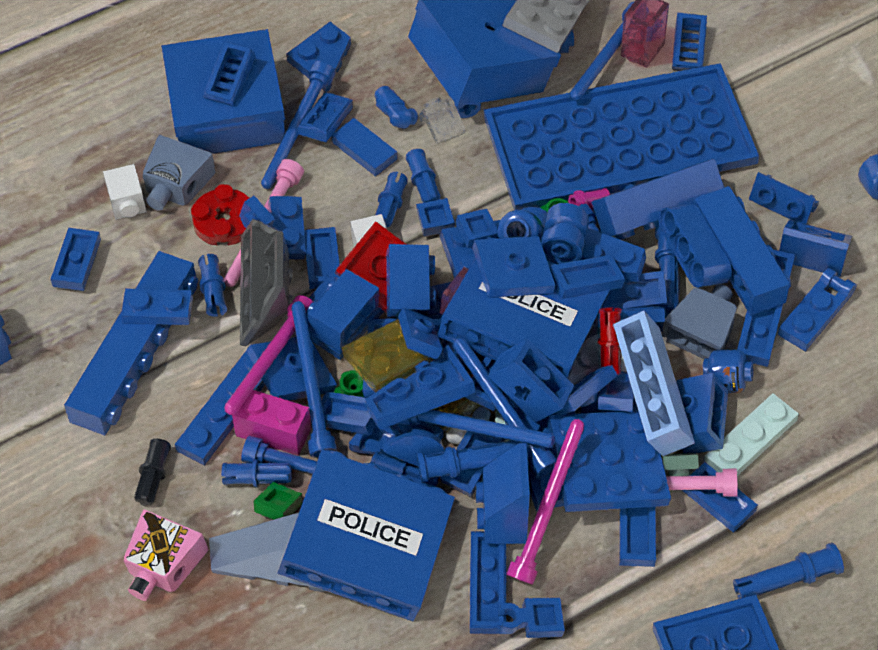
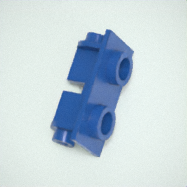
(782, 198)

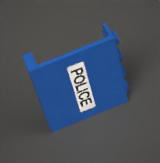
(498, 323)
(367, 535)

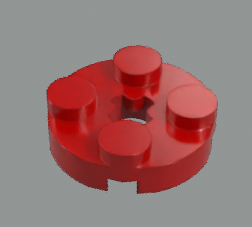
(209, 206)

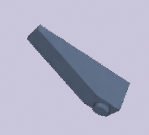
(255, 551)

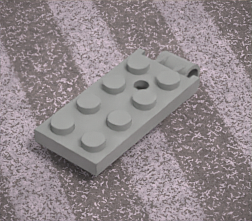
(545, 20)

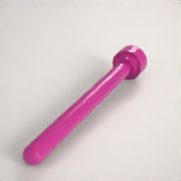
(265, 360)
(524, 566)

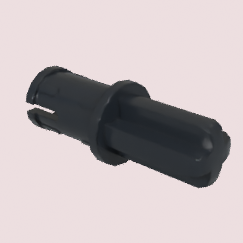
(152, 471)

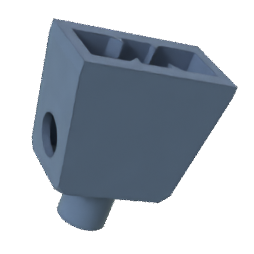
(702, 321)

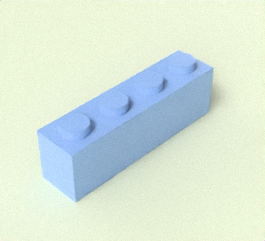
(653, 384)

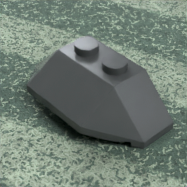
(263, 280)

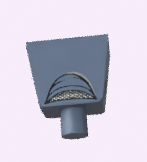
(176, 172)

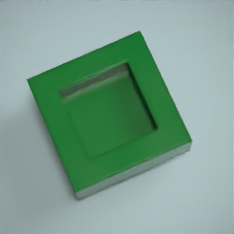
(277, 501)

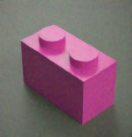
(274, 420)

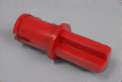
(608, 340)

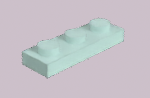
(753, 435)

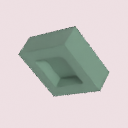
(680, 463)

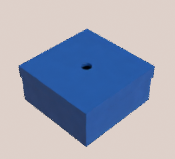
(476, 54)
(216, 126)

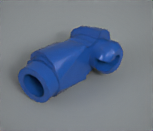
(395, 108)

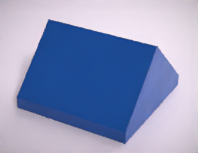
(815, 246)

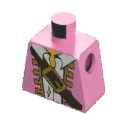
(161, 554)

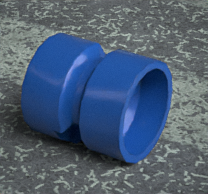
(564, 233)

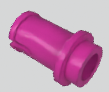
(580, 197)

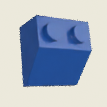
(505, 498)

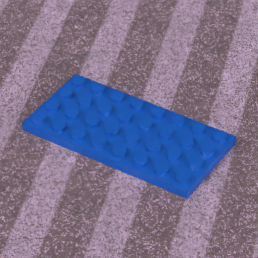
(618, 135)

